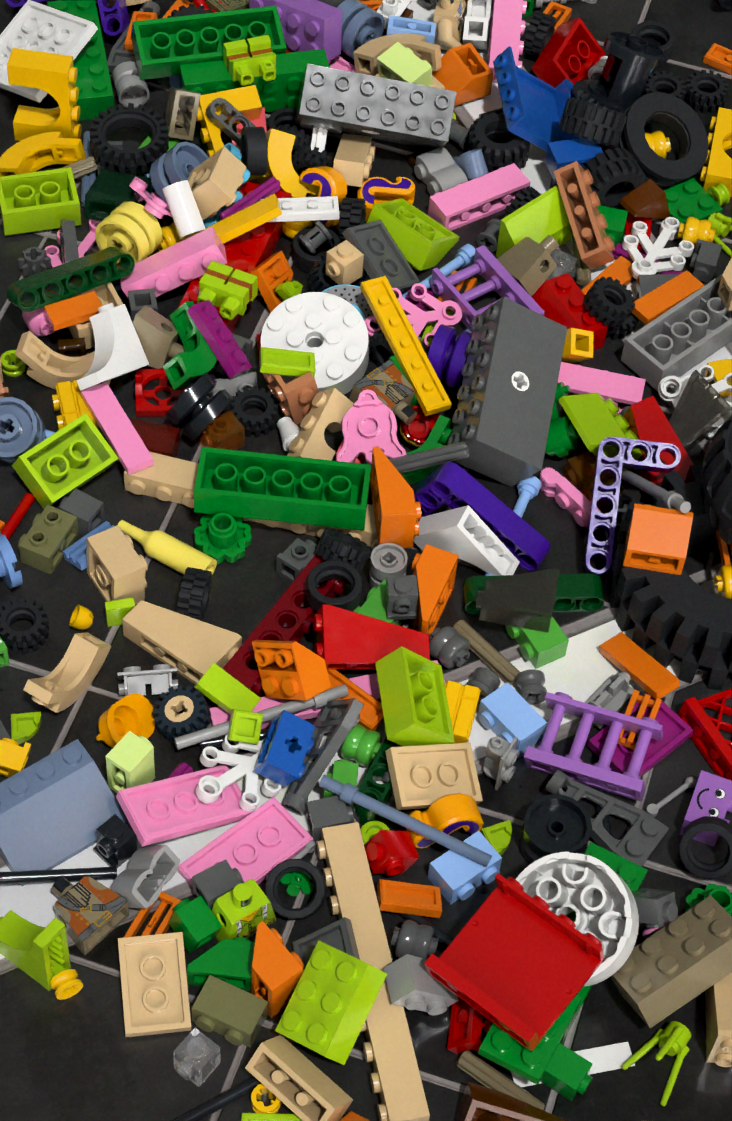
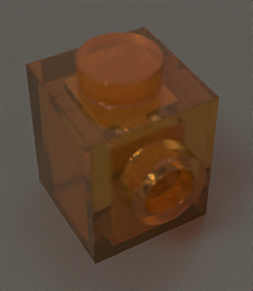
(224, 433)

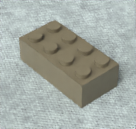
(677, 962)

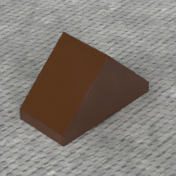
(647, 201)

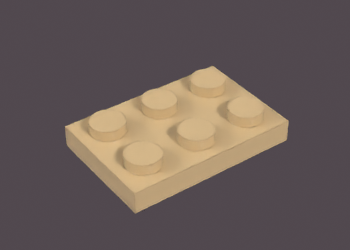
(431, 771)
(154, 984)

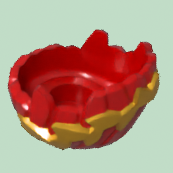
(419, 429)

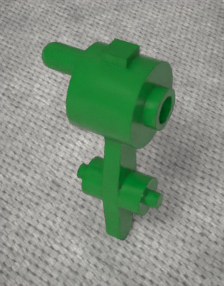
(562, 433)

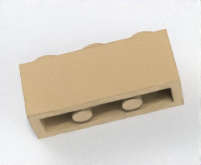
(354, 158)
(297, 1081)

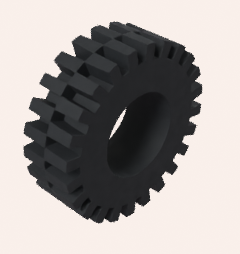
(673, 608)

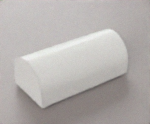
(183, 209)

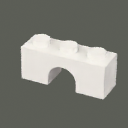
(477, 23)

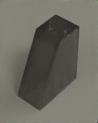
(698, 412)
(520, 600)

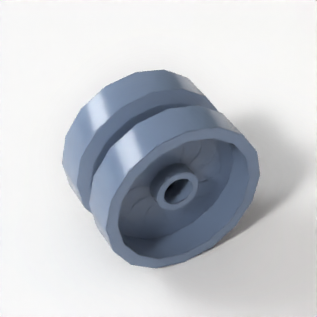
(359, 25)
(175, 165)
(27, 426)

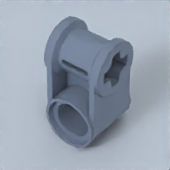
(472, 163)

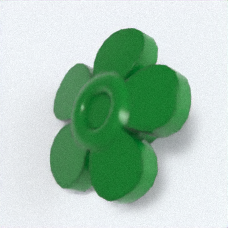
(297, 882)

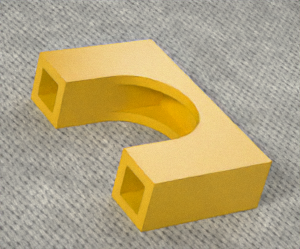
(55, 76)
(245, 101)
(718, 162)

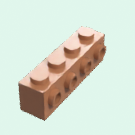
(583, 214)

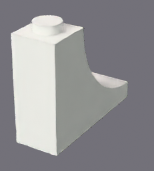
(116, 346)
(469, 537)

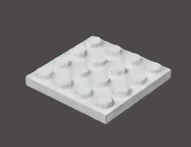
(42, 30)

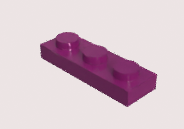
(219, 338)

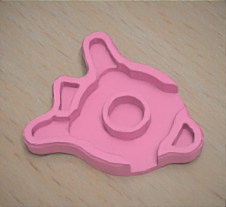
(369, 426)

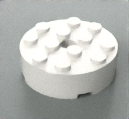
(325, 327)
(597, 896)

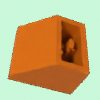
(466, 73)
(657, 539)
(290, 670)
(274, 969)

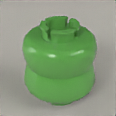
(361, 745)

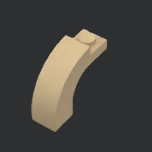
(366, 55)
(49, 366)
(71, 675)

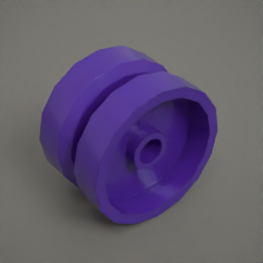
(449, 355)

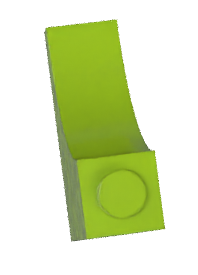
(33, 948)

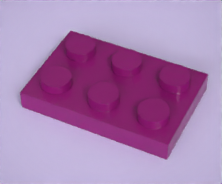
(674, 734)

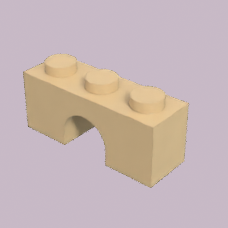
(327, 413)

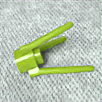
(723, 226)
(671, 1041)

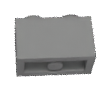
(415, 988)

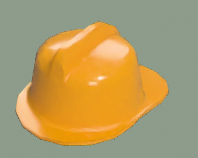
(128, 714)

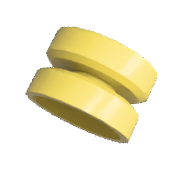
(131, 230)

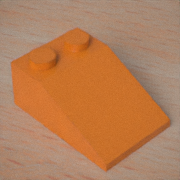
(393, 503)
(435, 582)

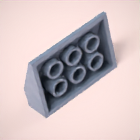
(53, 810)

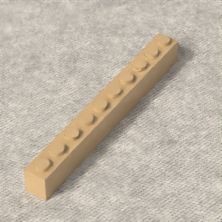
(175, 482)
(386, 1026)

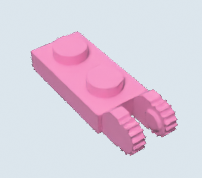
(566, 495)

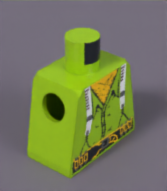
(242, 911)

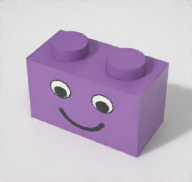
(710, 798)

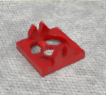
(145, 408)

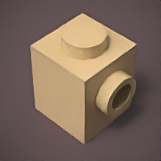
(344, 263)

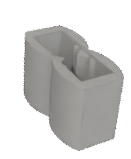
(438, 171)
(145, 875)

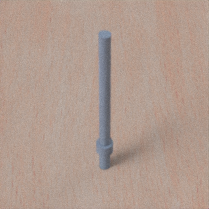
(351, 794)

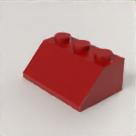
(568, 54)
(565, 305)

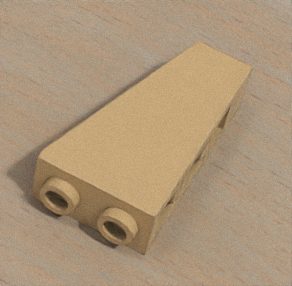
(180, 639)
(719, 1022)

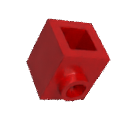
(391, 852)

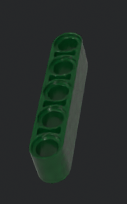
(59, 277)
(572, 594)
(382, 792)

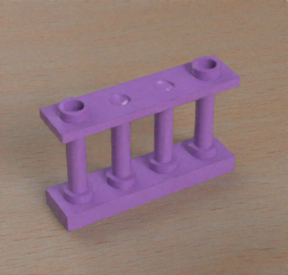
(497, 279)
(600, 774)

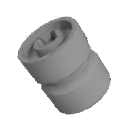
(129, 86)
(385, 561)

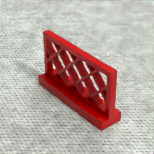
(706, 730)

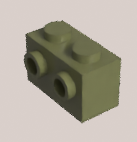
(48, 537)

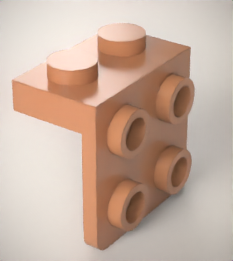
(294, 396)

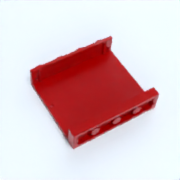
(517, 962)

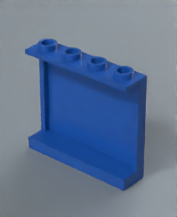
(529, 104)

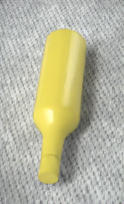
(169, 549)

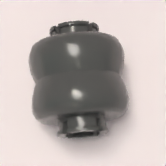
(449, 647)
(414, 940)

